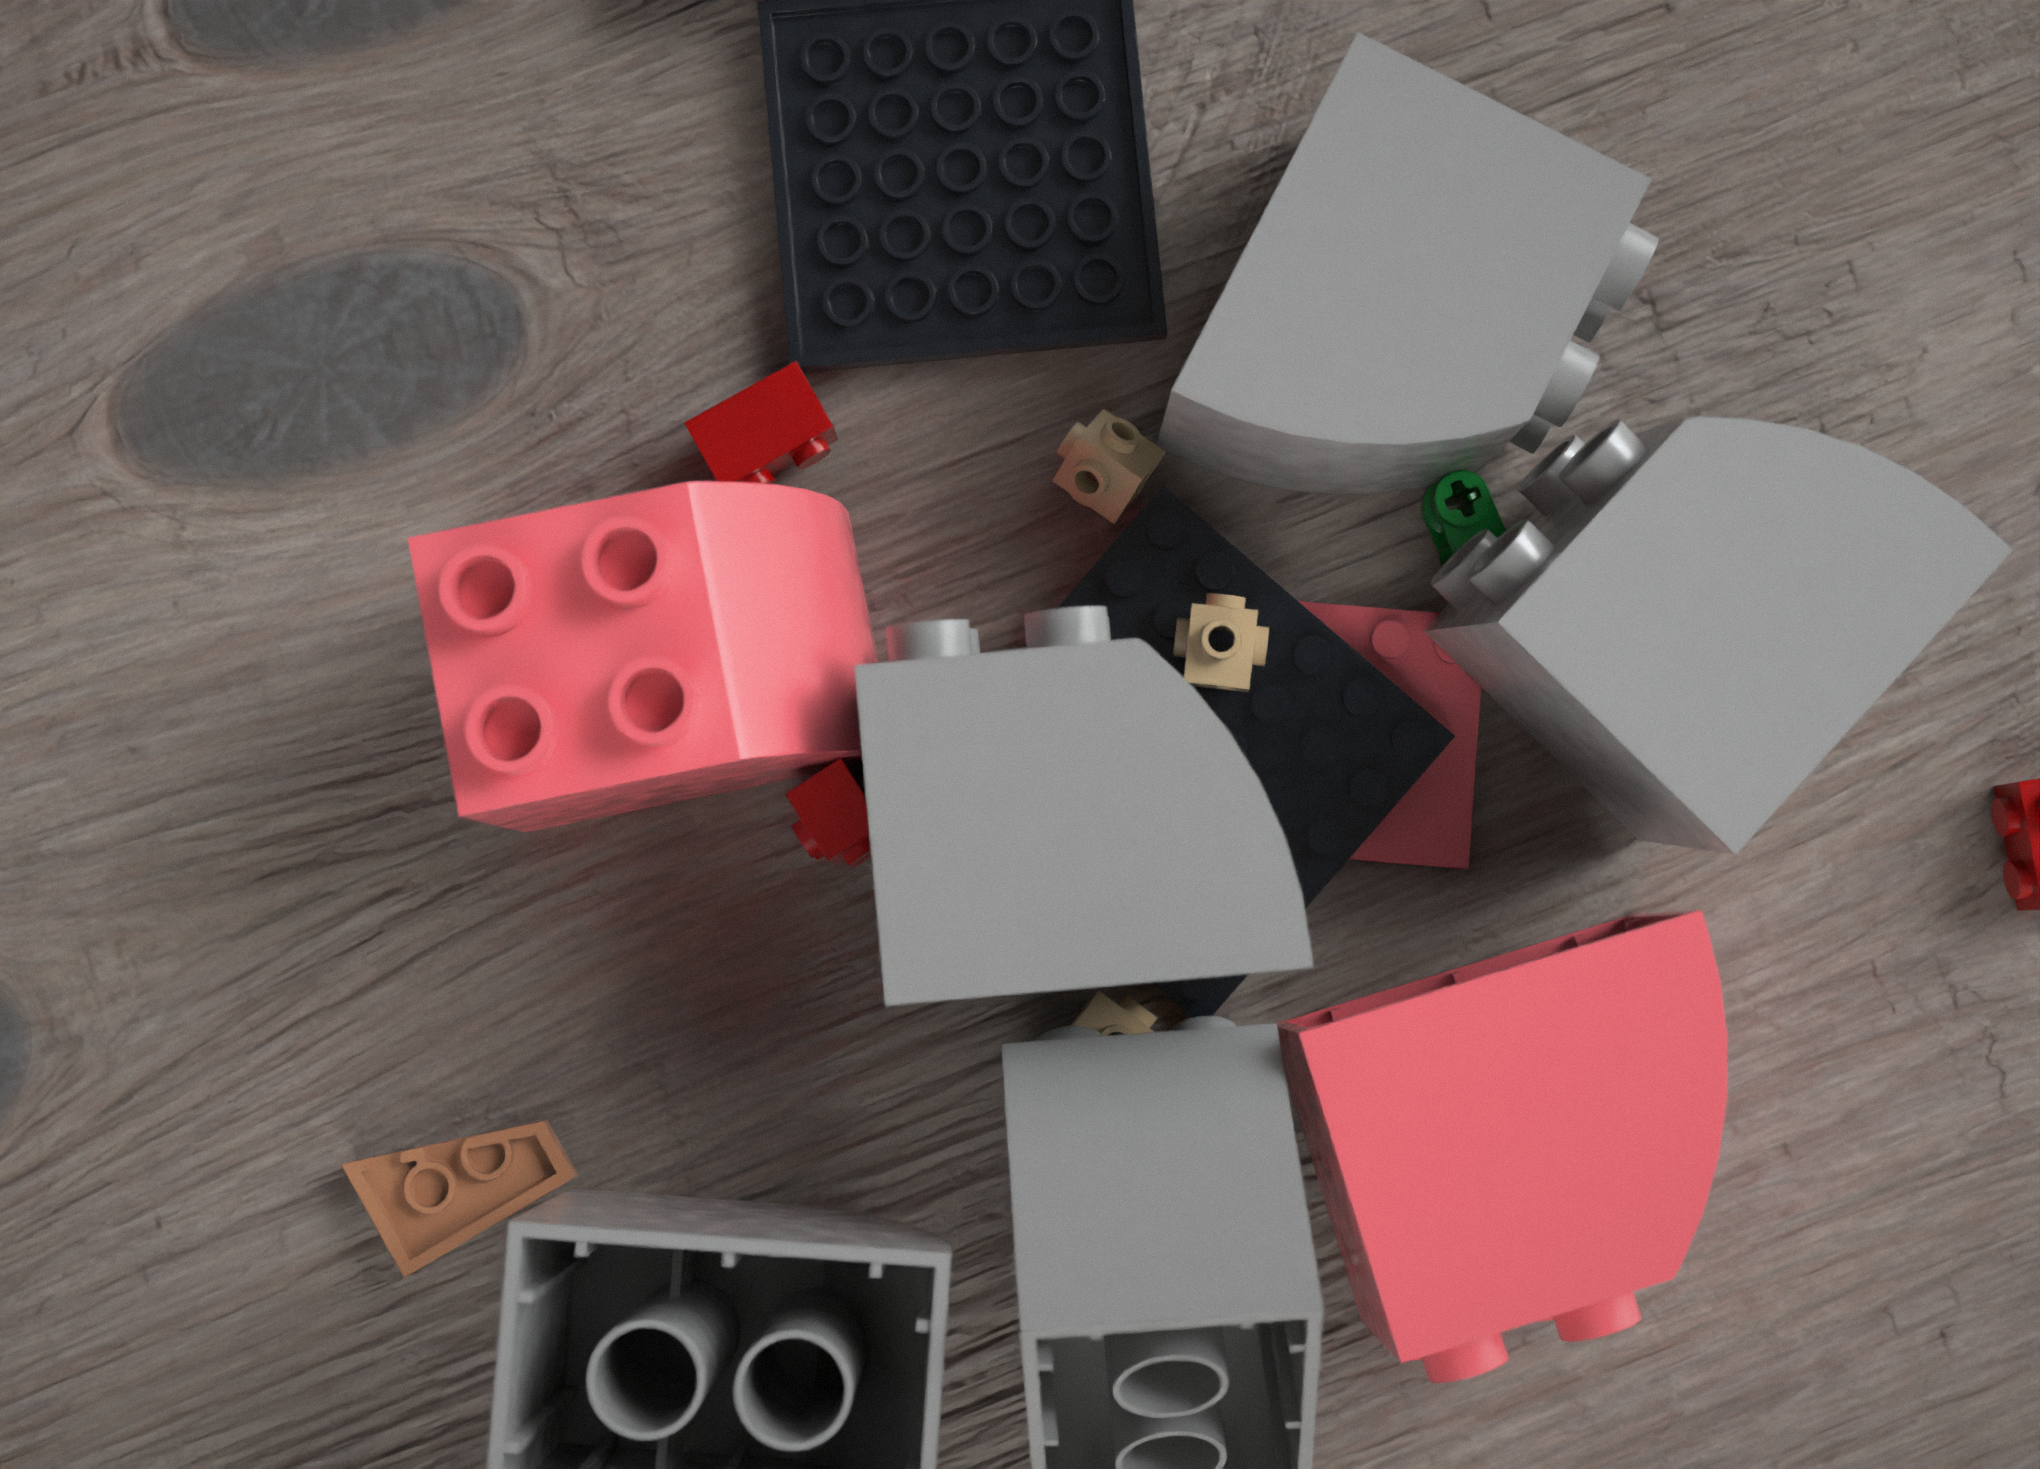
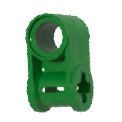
(1456, 527)

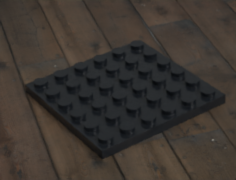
(959, 178)
(1318, 719)

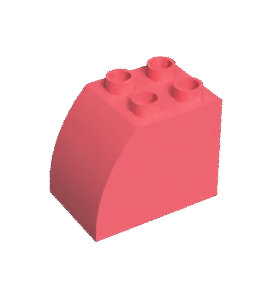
(643, 649)
(1518, 1135)

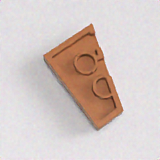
(457, 1188)

